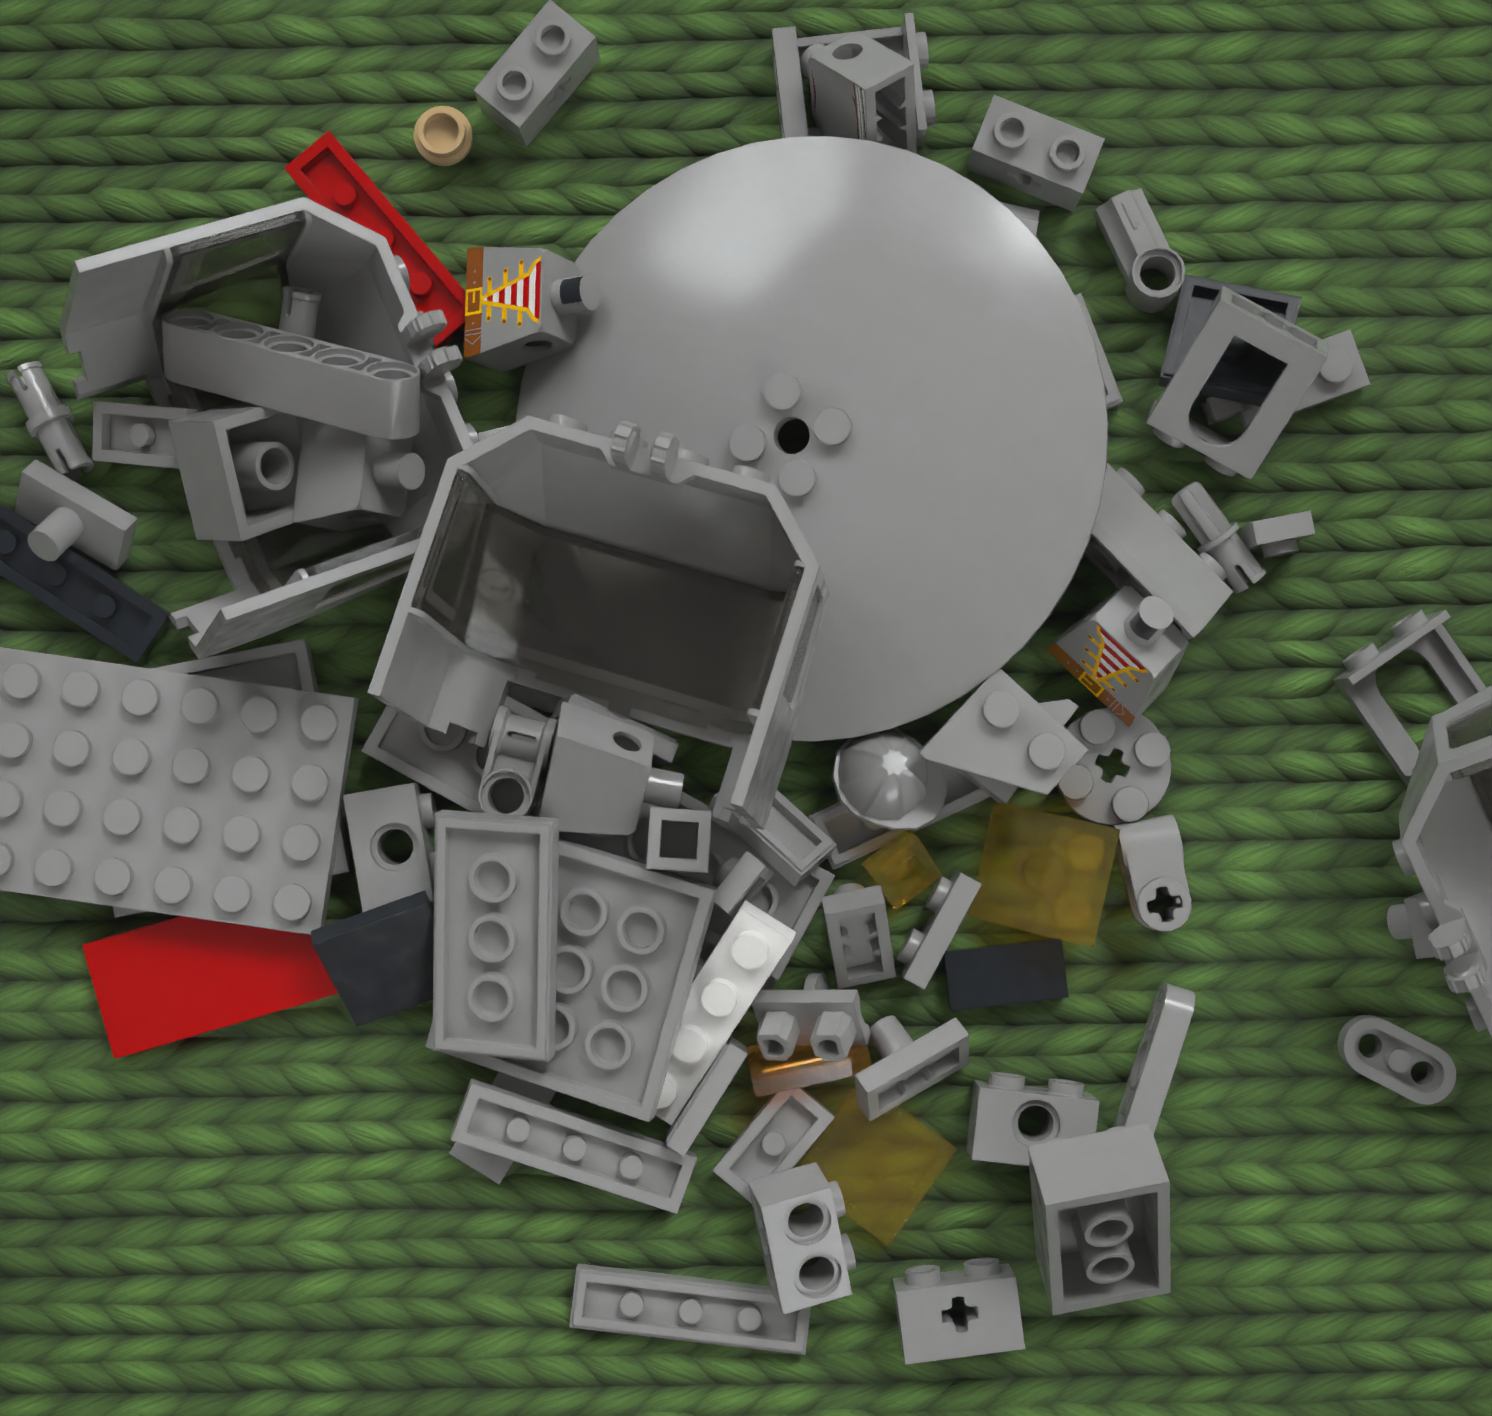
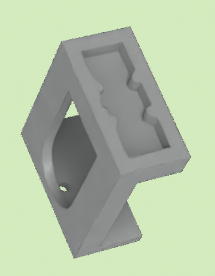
(786, 58)
(1238, 316)
(1433, 643)

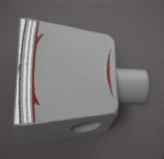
(862, 91)

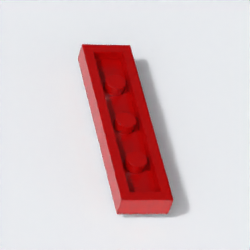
(338, 183)

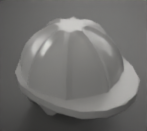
(887, 781)

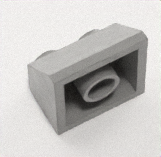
(238, 469)

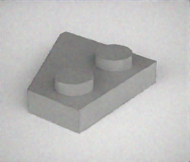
(1006, 738)

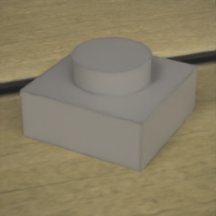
(1278, 534)
(739, 882)

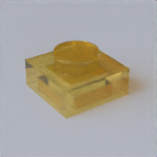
(902, 869)

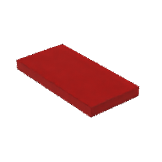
(198, 978)

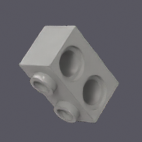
(793, 1239)

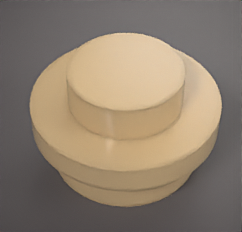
(443, 135)

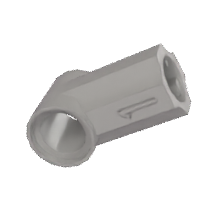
(1139, 246)

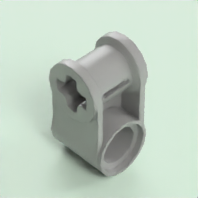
(516, 758)
(1151, 859)

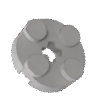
(1126, 796)

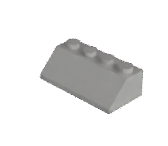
(1147, 552)

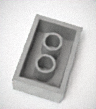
(1101, 1218)

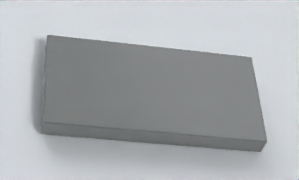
(495, 934)

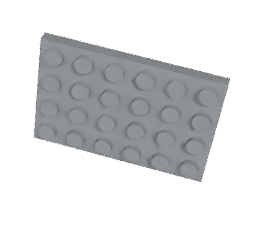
(170, 790)

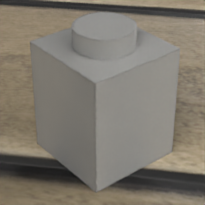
(679, 839)

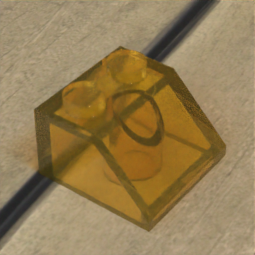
(1044, 873)

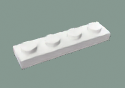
(720, 999)

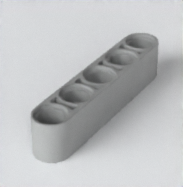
(292, 373)

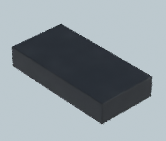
(1005, 974)

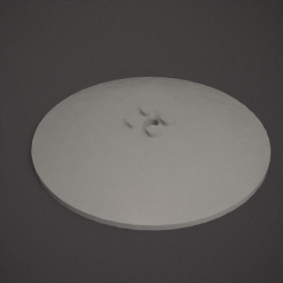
(935, 382)

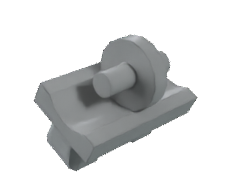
(812, 1017)

